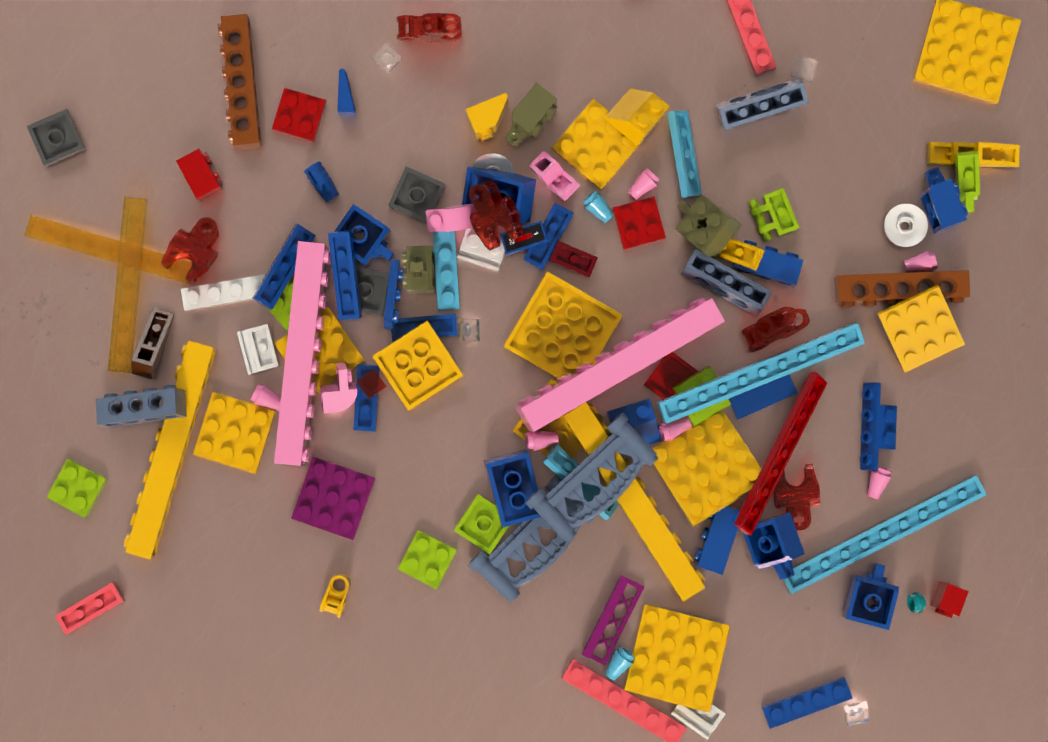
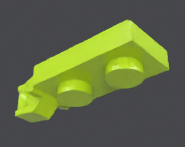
(968, 177)

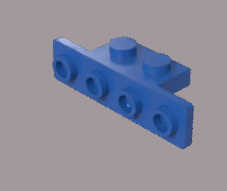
(877, 426)

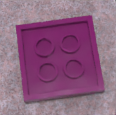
(333, 498)

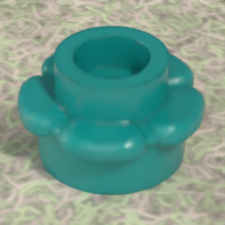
(916, 602)

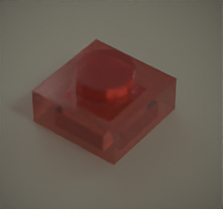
(371, 384)

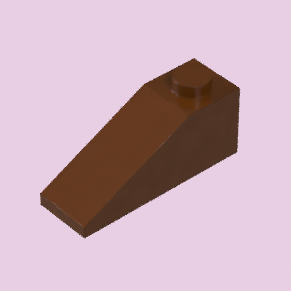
(152, 344)

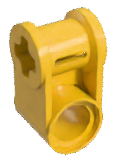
(334, 599)

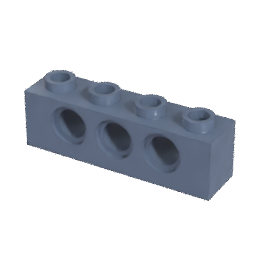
(761, 103)
(726, 282)
(172, 407)

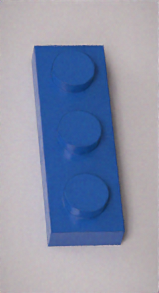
(554, 227)
(393, 294)
(444, 325)
(365, 409)

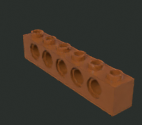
(228, 27)
(844, 286)

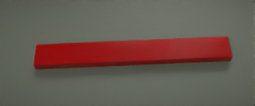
(780, 453)

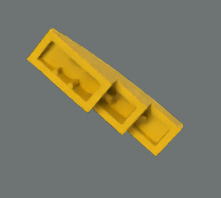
(989, 153)

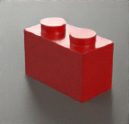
(199, 174)
(949, 599)

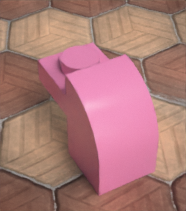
(553, 176)
(449, 218)
(340, 395)

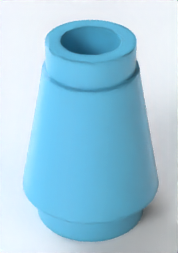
(597, 205)
(619, 663)

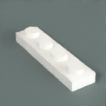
(220, 292)

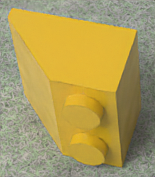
(637, 114)
(487, 116)

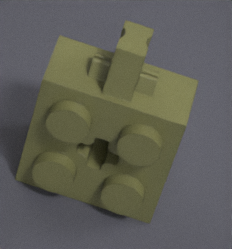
(531, 114)
(707, 225)
(420, 269)

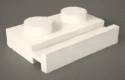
(474, 252)
(258, 349)
(699, 721)

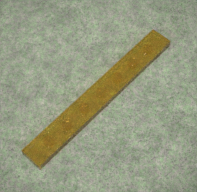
(101, 247)
(127, 284)

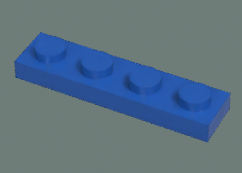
(281, 268)
(345, 275)
(807, 702)

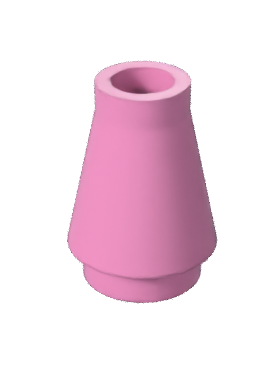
(644, 183)
(921, 263)
(265, 397)
(674, 429)
(540, 439)
(878, 481)

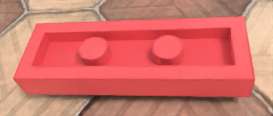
(89, 608)

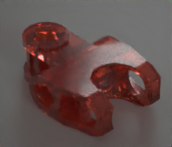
(419, 27)
(491, 212)
(195, 247)
(774, 327)
(798, 498)

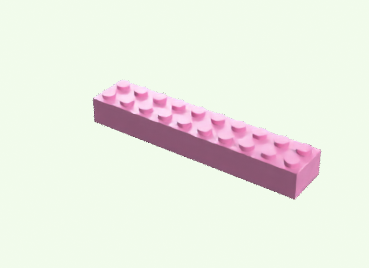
(301, 354)
(620, 364)

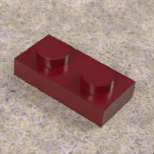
(573, 258)

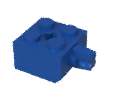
(942, 202)
(375, 235)
(775, 544)
(883, 594)

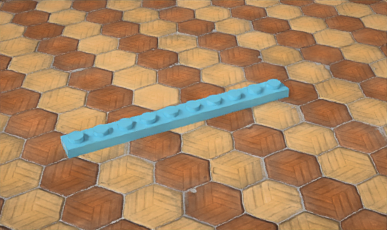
(760, 372)
(885, 533)

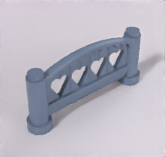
(553, 505)
(495, 566)

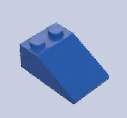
(516, 186)
(511, 485)

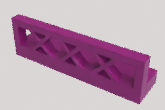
(605, 616)

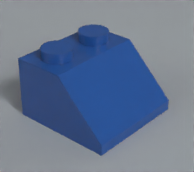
(641, 418)

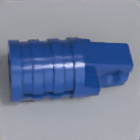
(321, 181)

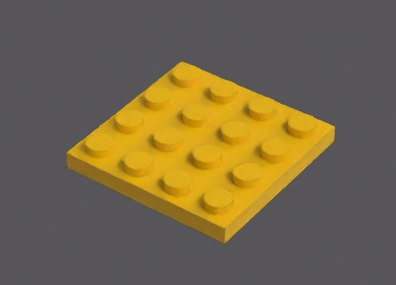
(967, 50)
(562, 328)
(707, 467)
(677, 658)

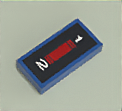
(533, 236)

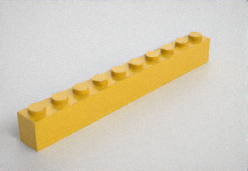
(169, 454)
(639, 508)

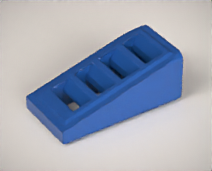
(345, 99)

